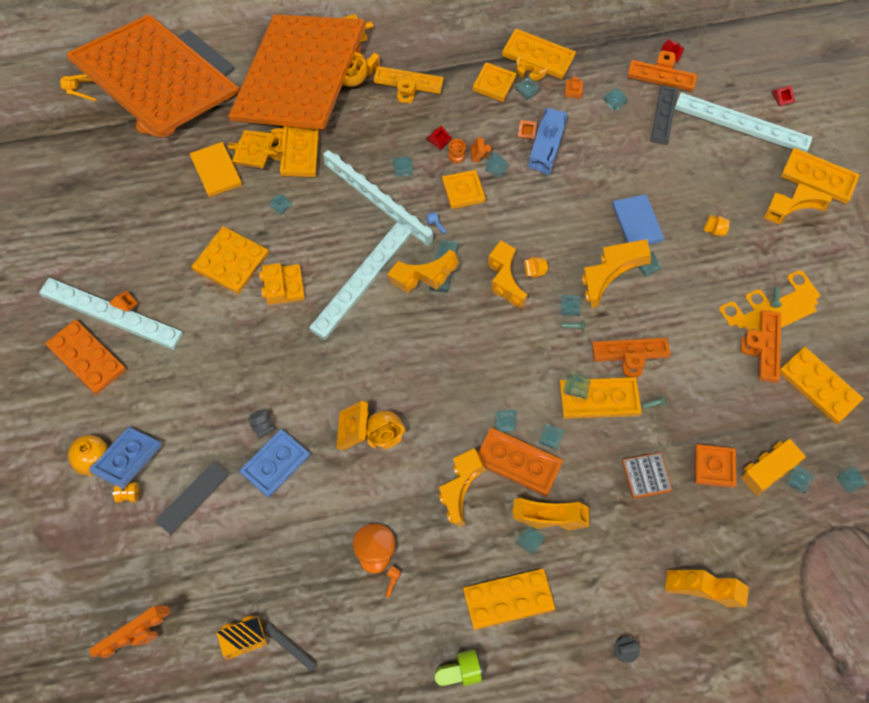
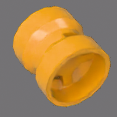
(129, 493)

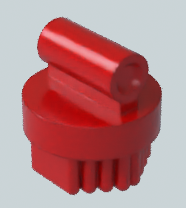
(673, 46)

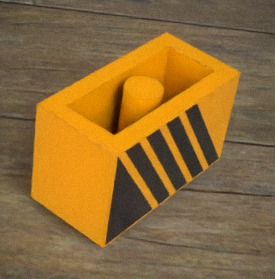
(241, 637)

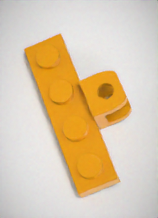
(408, 82)

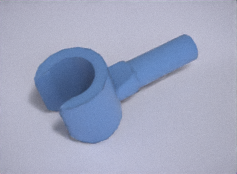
(433, 218)

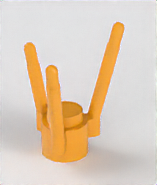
(71, 83)

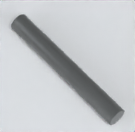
(291, 648)

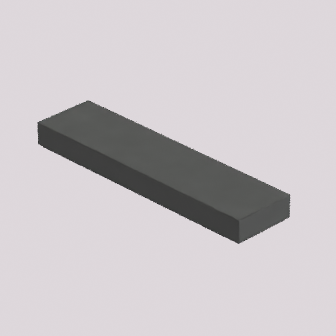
(207, 52)
(664, 115)
(192, 498)

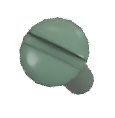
(776, 304)
(574, 325)
(661, 400)

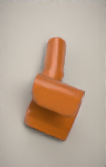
(394, 574)

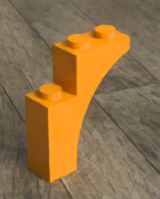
(614, 261)

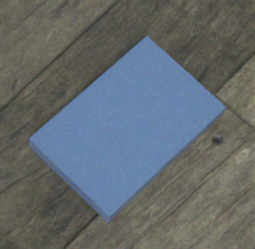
(637, 219)
(125, 457)
(274, 463)

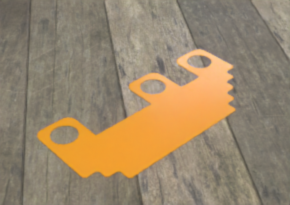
(794, 305)

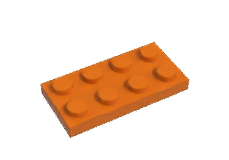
(85, 357)
(519, 462)

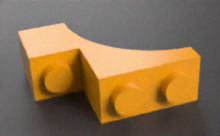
(802, 198)
(433, 273)
(503, 283)
(452, 494)
(543, 515)
(702, 584)

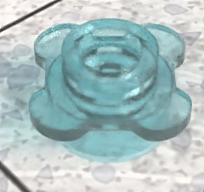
(280, 199)

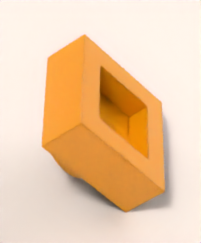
(372, 64)

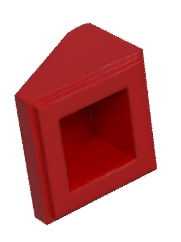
(783, 95)
(439, 137)

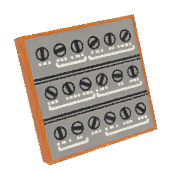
(646, 475)

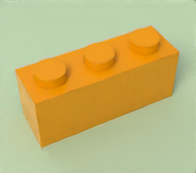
(772, 466)

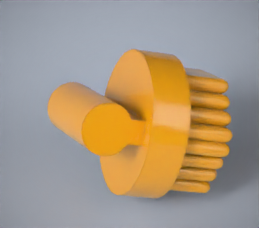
(717, 225)
(535, 267)

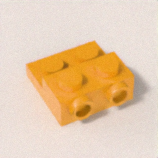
(281, 283)

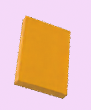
(215, 169)

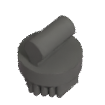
(261, 423)
(627, 650)

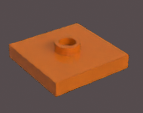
(715, 466)

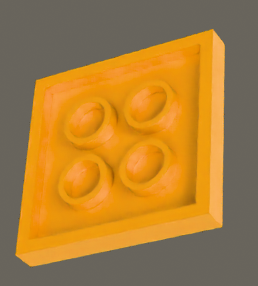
(230, 260)

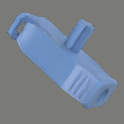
(547, 140)

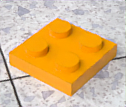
(494, 82)
(463, 189)
(352, 425)

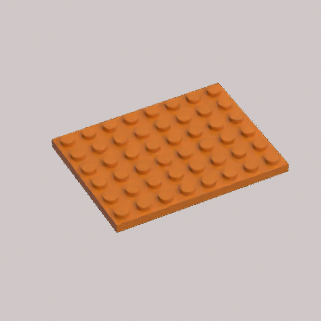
(298, 71)
(153, 74)

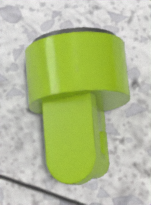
(466, 670)

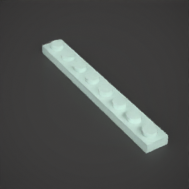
(743, 122)
(378, 198)
(360, 281)
(103, 311)

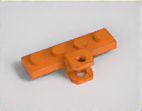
(662, 73)
(765, 344)
(631, 353)
(134, 632)

